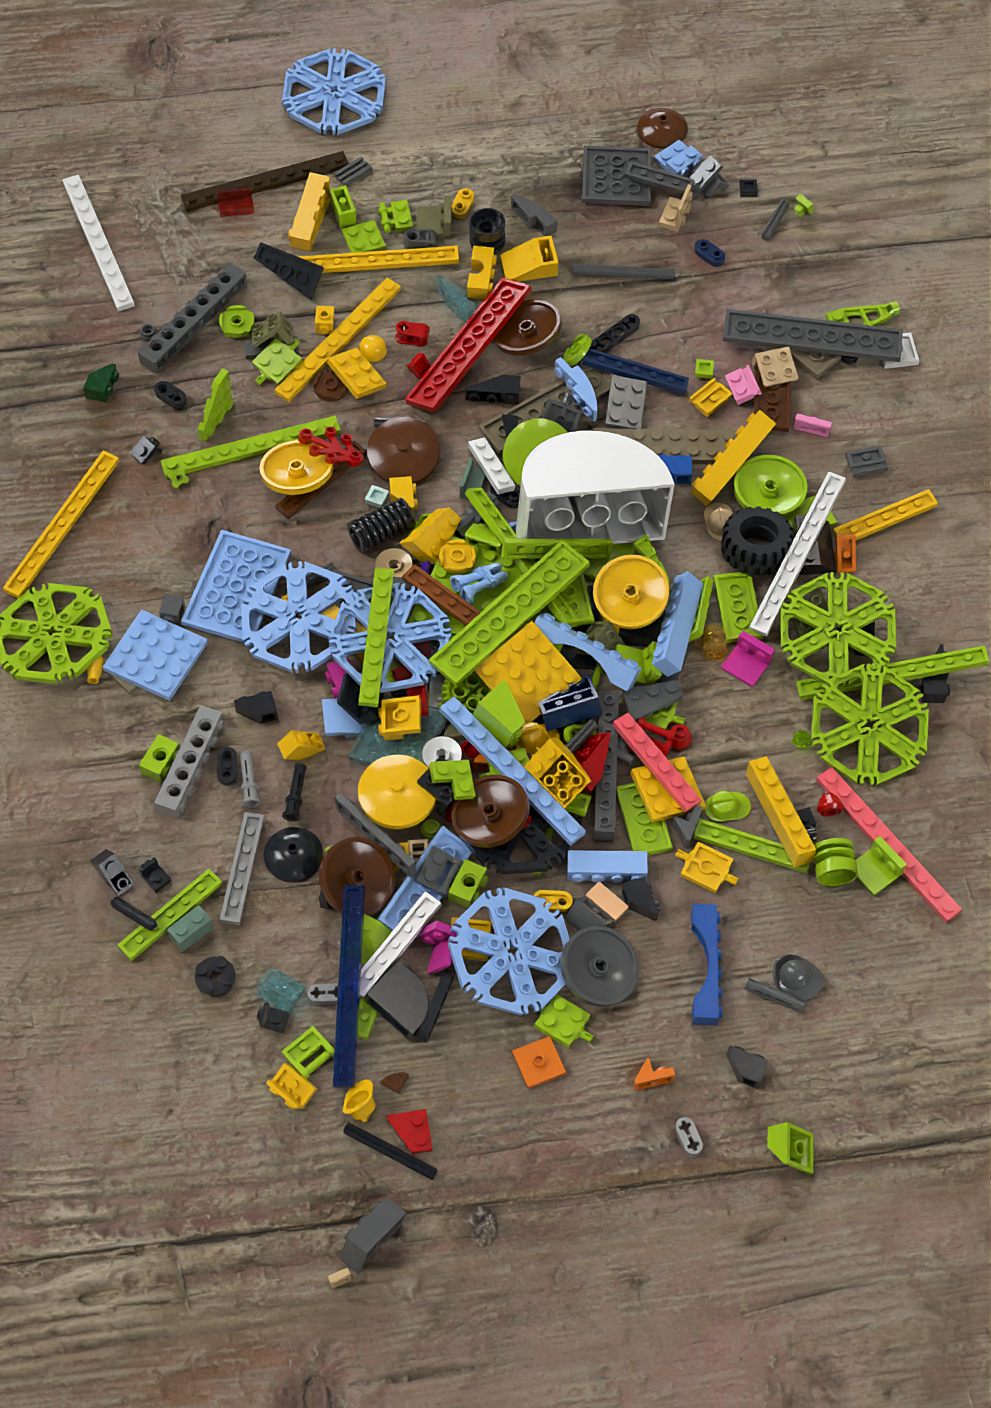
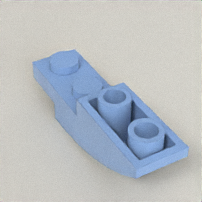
(582, 390)

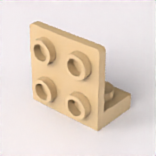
(675, 211)
(775, 366)

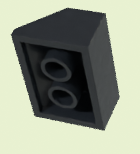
(821, 555)

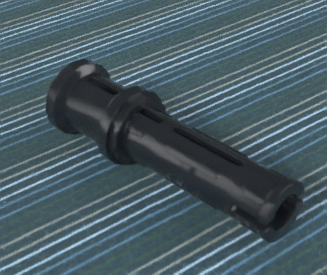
(294, 800)

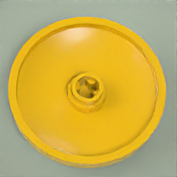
(292, 470)
(631, 591)
(391, 792)

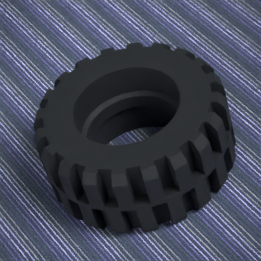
(759, 524)

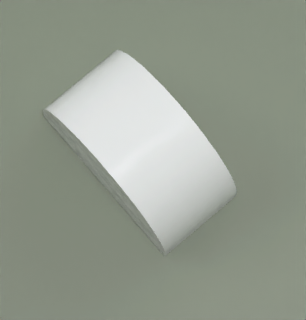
(594, 490)

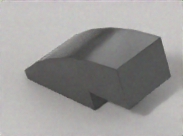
(534, 215)

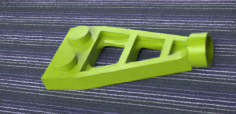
(842, 314)

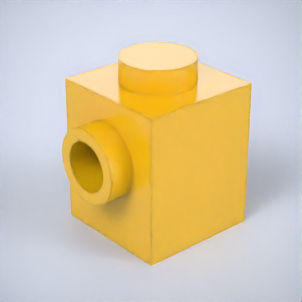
(324, 319)

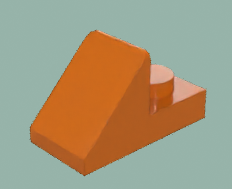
(845, 553)
(647, 1078)

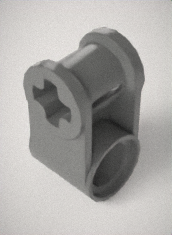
(420, 238)

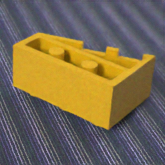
(432, 535)

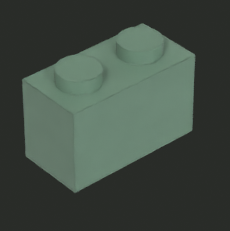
(190, 929)

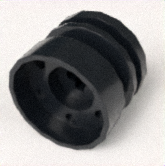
(487, 229)

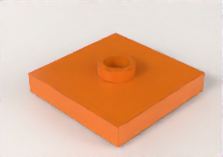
(538, 1062)

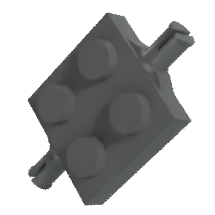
(562, 410)

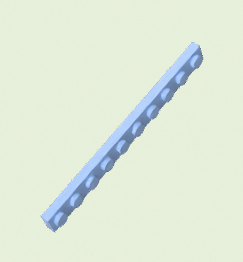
(508, 766)

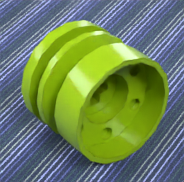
(835, 862)

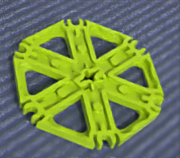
(837, 614)
(66, 634)
(870, 706)

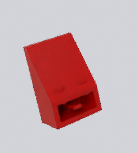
(592, 757)

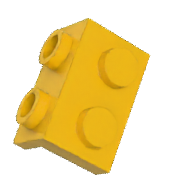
(291, 1087)

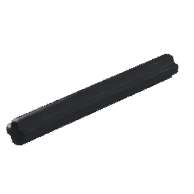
(390, 1151)

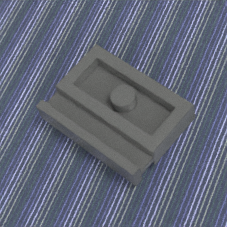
(866, 461)

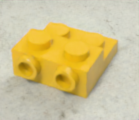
(400, 717)

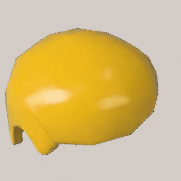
(373, 348)

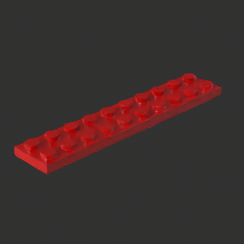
(468, 345)

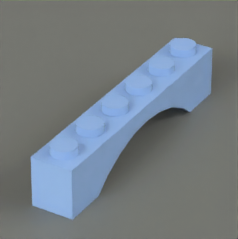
(619, 670)

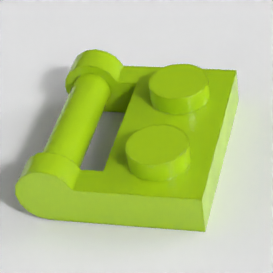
(305, 1047)

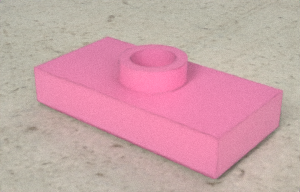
(812, 425)

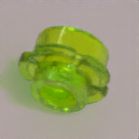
(801, 734)

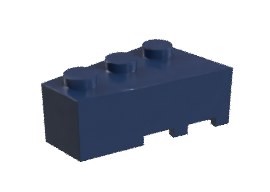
(570, 706)

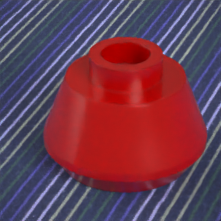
(682, 738)
(829, 805)

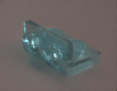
(279, 989)

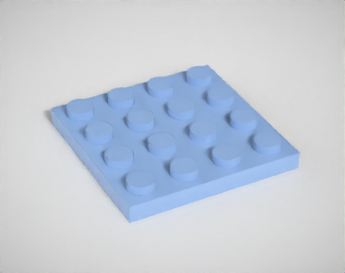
(155, 655)

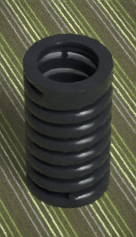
(381, 525)

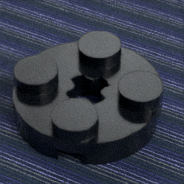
(210, 986)

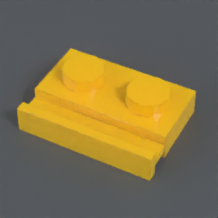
(710, 397)

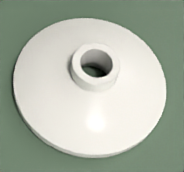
(441, 747)

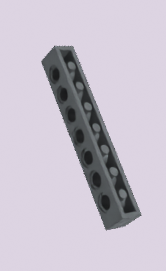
(192, 318)
(606, 787)

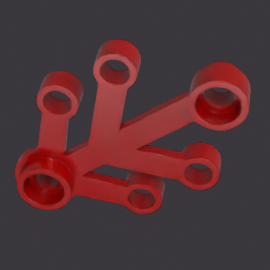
(350, 455)

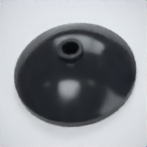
(295, 864)

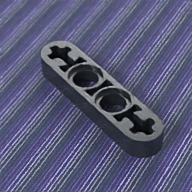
(614, 338)
(436, 1005)

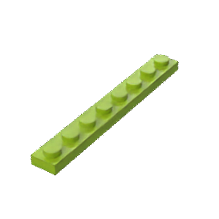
(376, 637)

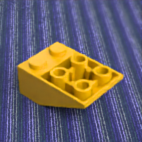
(531, 260)
(558, 771)

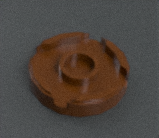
(329, 386)

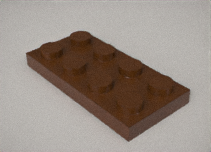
(774, 403)

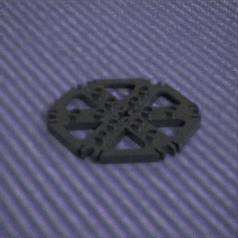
(533, 839)

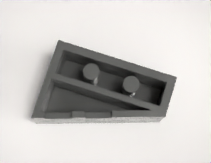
(371, 1233)

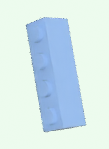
(606, 865)

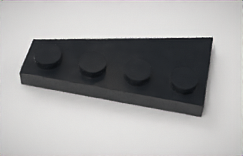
(294, 270)

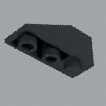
(498, 389)
(935, 687)

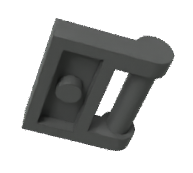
(433, 868)

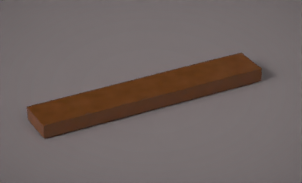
(293, 503)

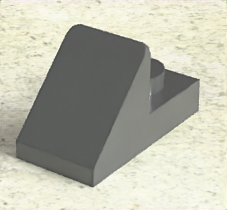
(686, 828)

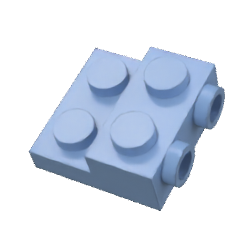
(678, 158)

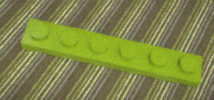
(540, 547)
(745, 844)
(170, 913)

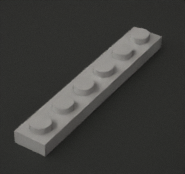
(242, 868)

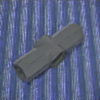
(472, 516)

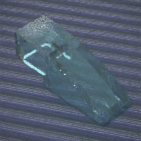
(455, 298)

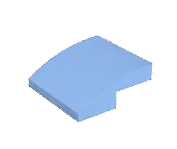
(338, 721)

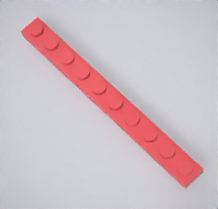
(873, 827)

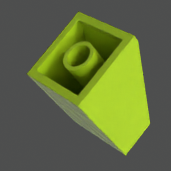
(501, 715)

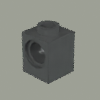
(172, 608)

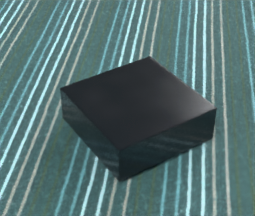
(748, 188)

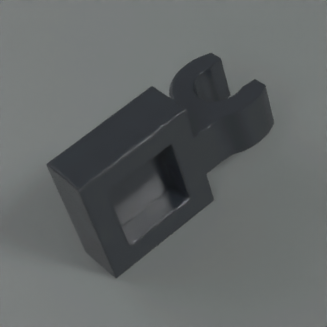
(808, 821)

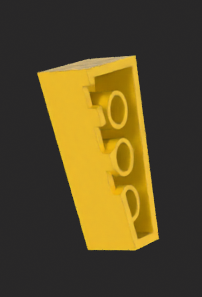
(310, 212)

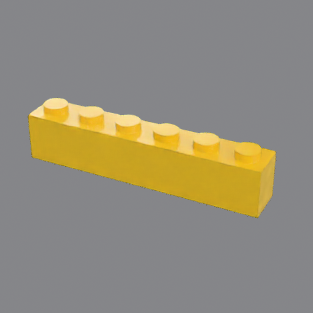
(732, 458)
(780, 811)

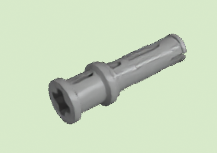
(249, 785)

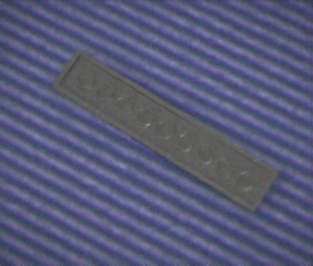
(813, 335)

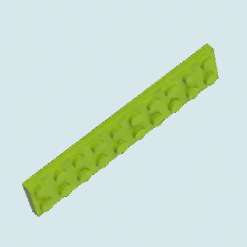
(509, 613)

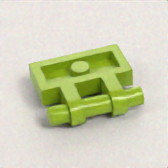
(401, 216)

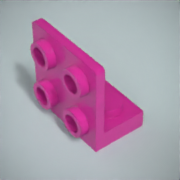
(748, 659)
(437, 935)

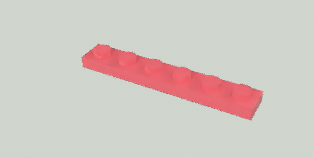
(656, 762)

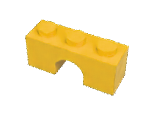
(482, 261)

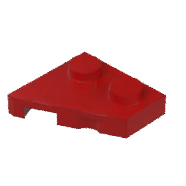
(413, 1130)

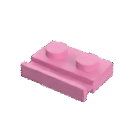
(743, 384)

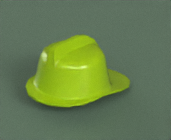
(727, 806)

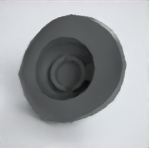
(797, 976)

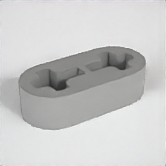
(326, 994)
(684, 1138)

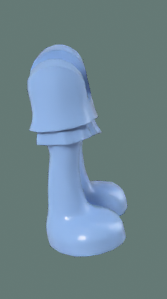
(486, 576)

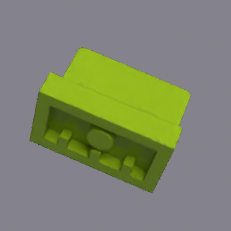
(644, 658)
(879, 866)

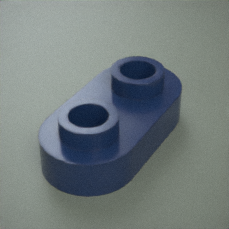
(708, 253)

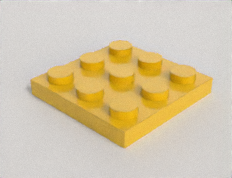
(655, 797)

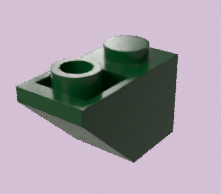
(100, 383)

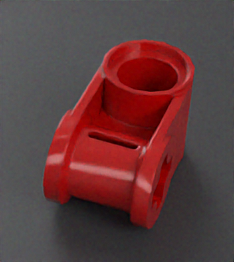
(414, 333)

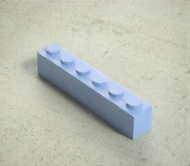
(677, 624)

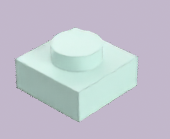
(376, 496)

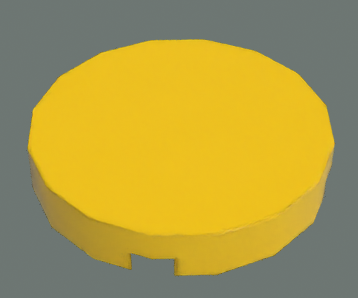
(457, 556)

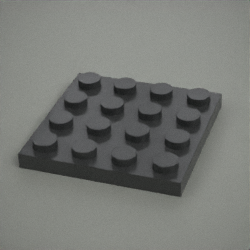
(605, 179)

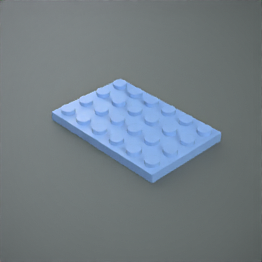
(228, 574)

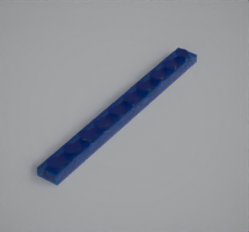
(349, 986)

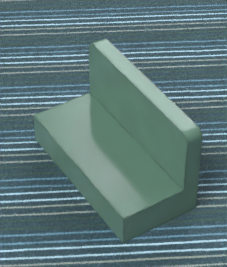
(472, 478)

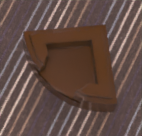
(395, 1081)

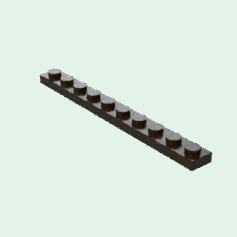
(267, 180)

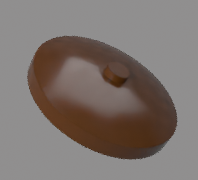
(529, 328)
(403, 449)
(494, 813)
(357, 863)

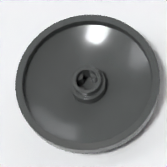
(599, 966)

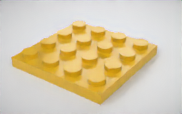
(530, 668)

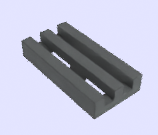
(351, 169)

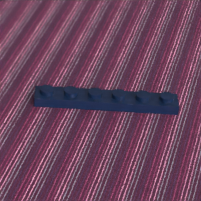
(635, 370)

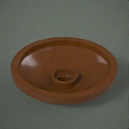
(662, 127)

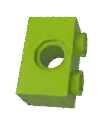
(342, 206)
(160, 748)
(468, 873)

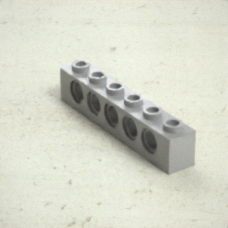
(180, 768)

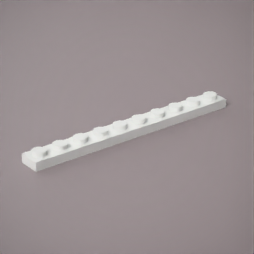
(98, 243)
(797, 554)

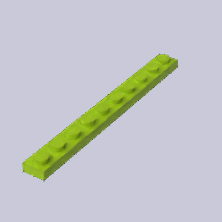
(245, 448)
(502, 531)
(910, 669)

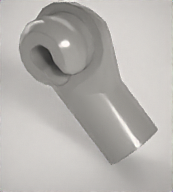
(622, 752)

